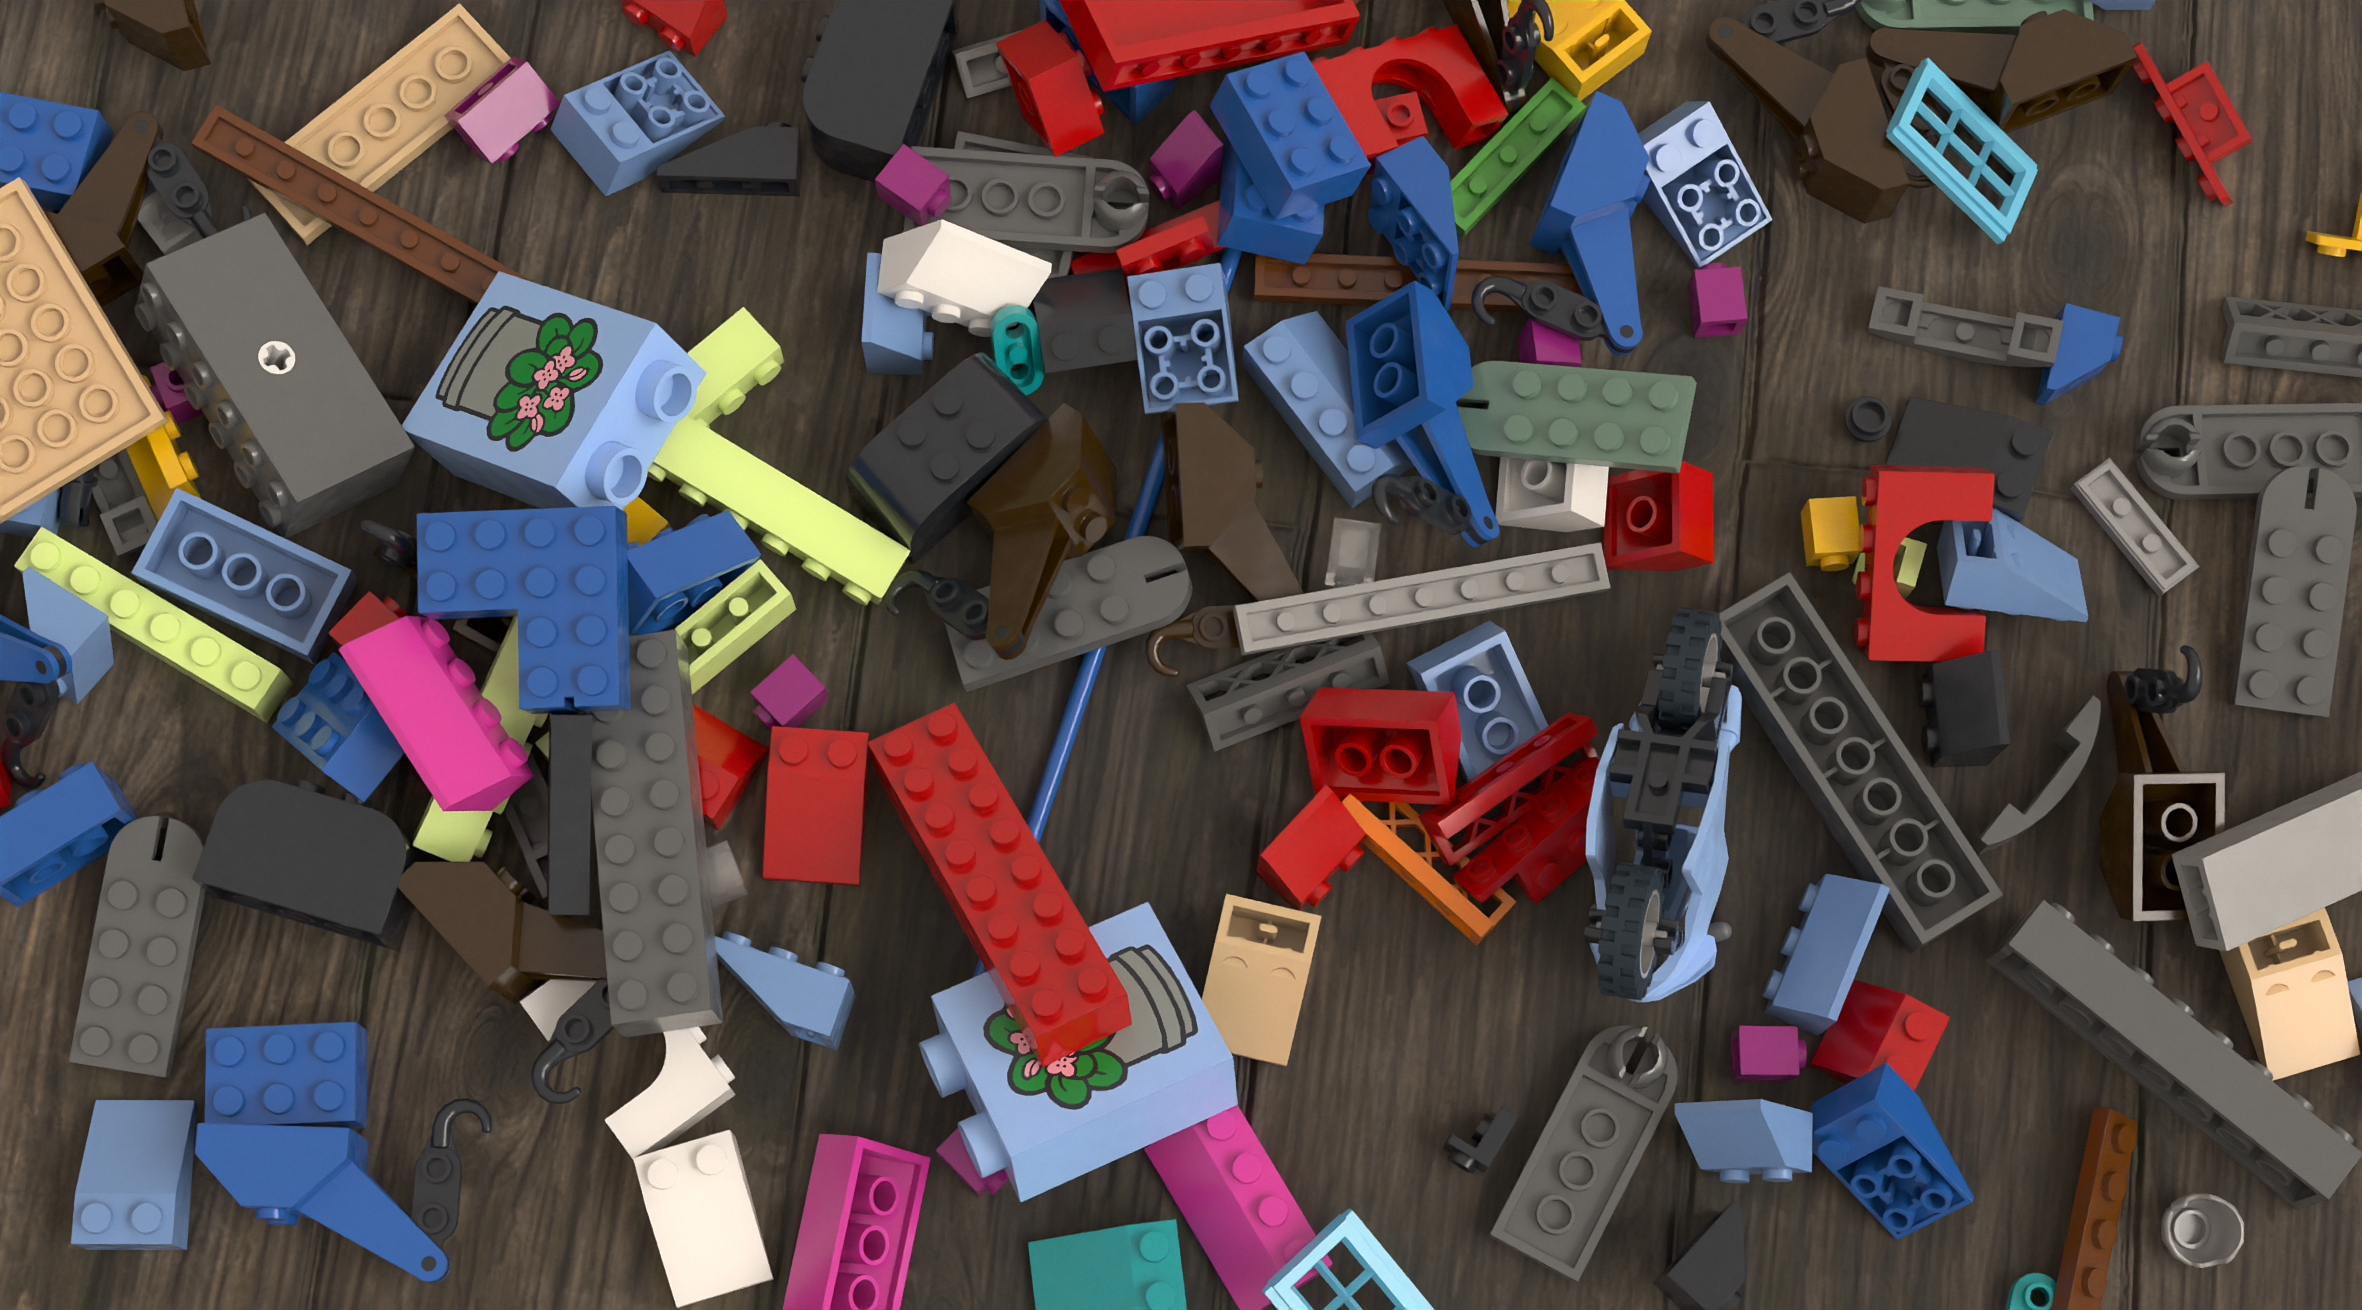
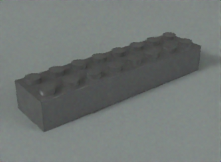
(1852, 764)
(654, 849)
(2175, 1056)

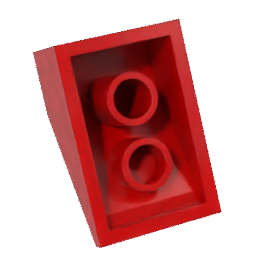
(816, 805)

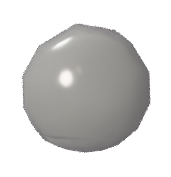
(2202, 1230)

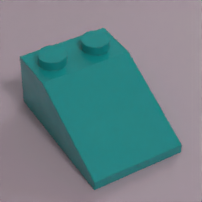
(1110, 1269)

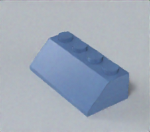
(1309, 384)

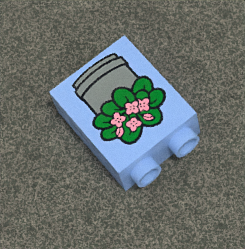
(554, 398)
(1098, 1100)

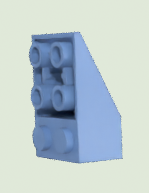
(634, 121)
(1700, 183)
(1183, 337)
(2008, 570)
(801, 998)

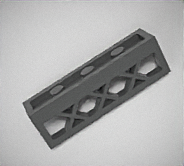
(2319, 342)
(1269, 703)

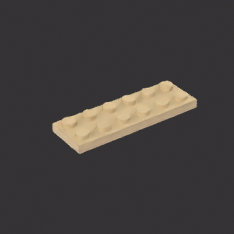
(394, 111)

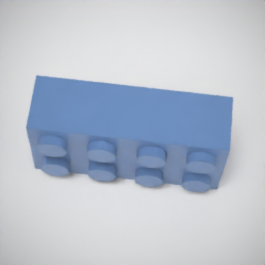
(245, 576)

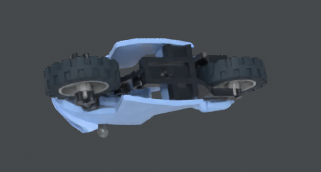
(1665, 761)

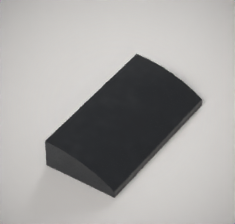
(569, 813)

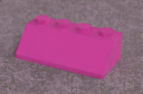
(438, 714)
(1234, 1203)
(856, 1226)

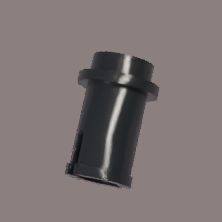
(76, 500)

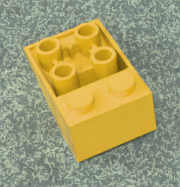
(1589, 42)

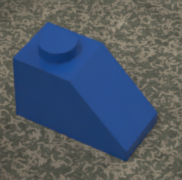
(2084, 350)

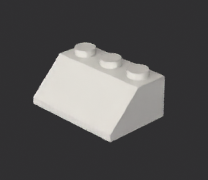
(958, 275)
(1551, 495)

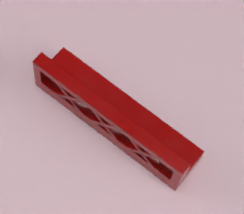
(1503, 781)

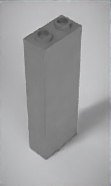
(2274, 867)

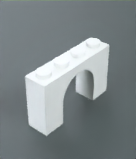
(679, 1097)

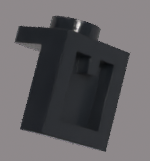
(1489, 1135)

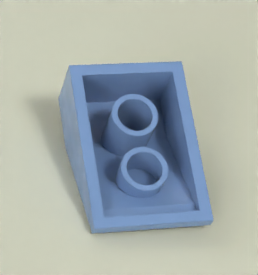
(1490, 692)
(136, 1176)

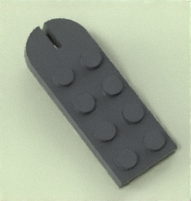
(1042, 199)
(2240, 447)
(2295, 593)
(1089, 606)
(141, 950)
(1588, 1151)

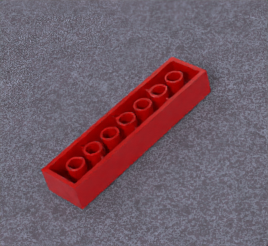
(1000, 885)

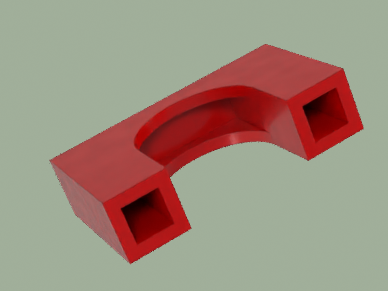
(1434, 65)
(1897, 503)

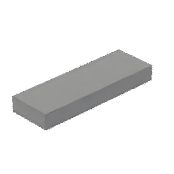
(2134, 527)

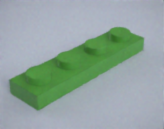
(1512, 153)

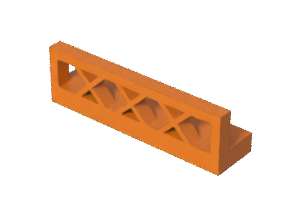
(1417, 869)

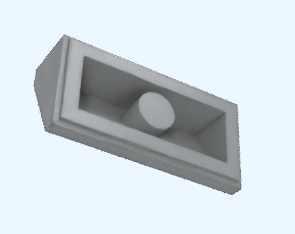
(981, 67)

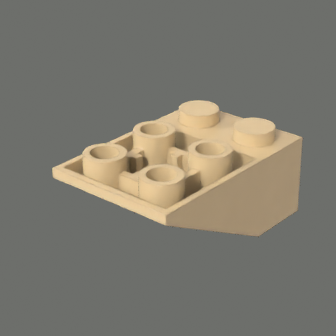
(1259, 976)
(2295, 996)

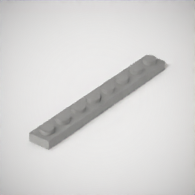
(1420, 598)

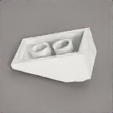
(703, 1218)

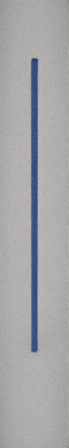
(1092, 660)

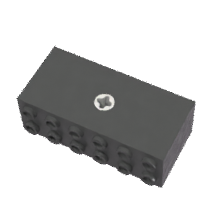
(272, 375)

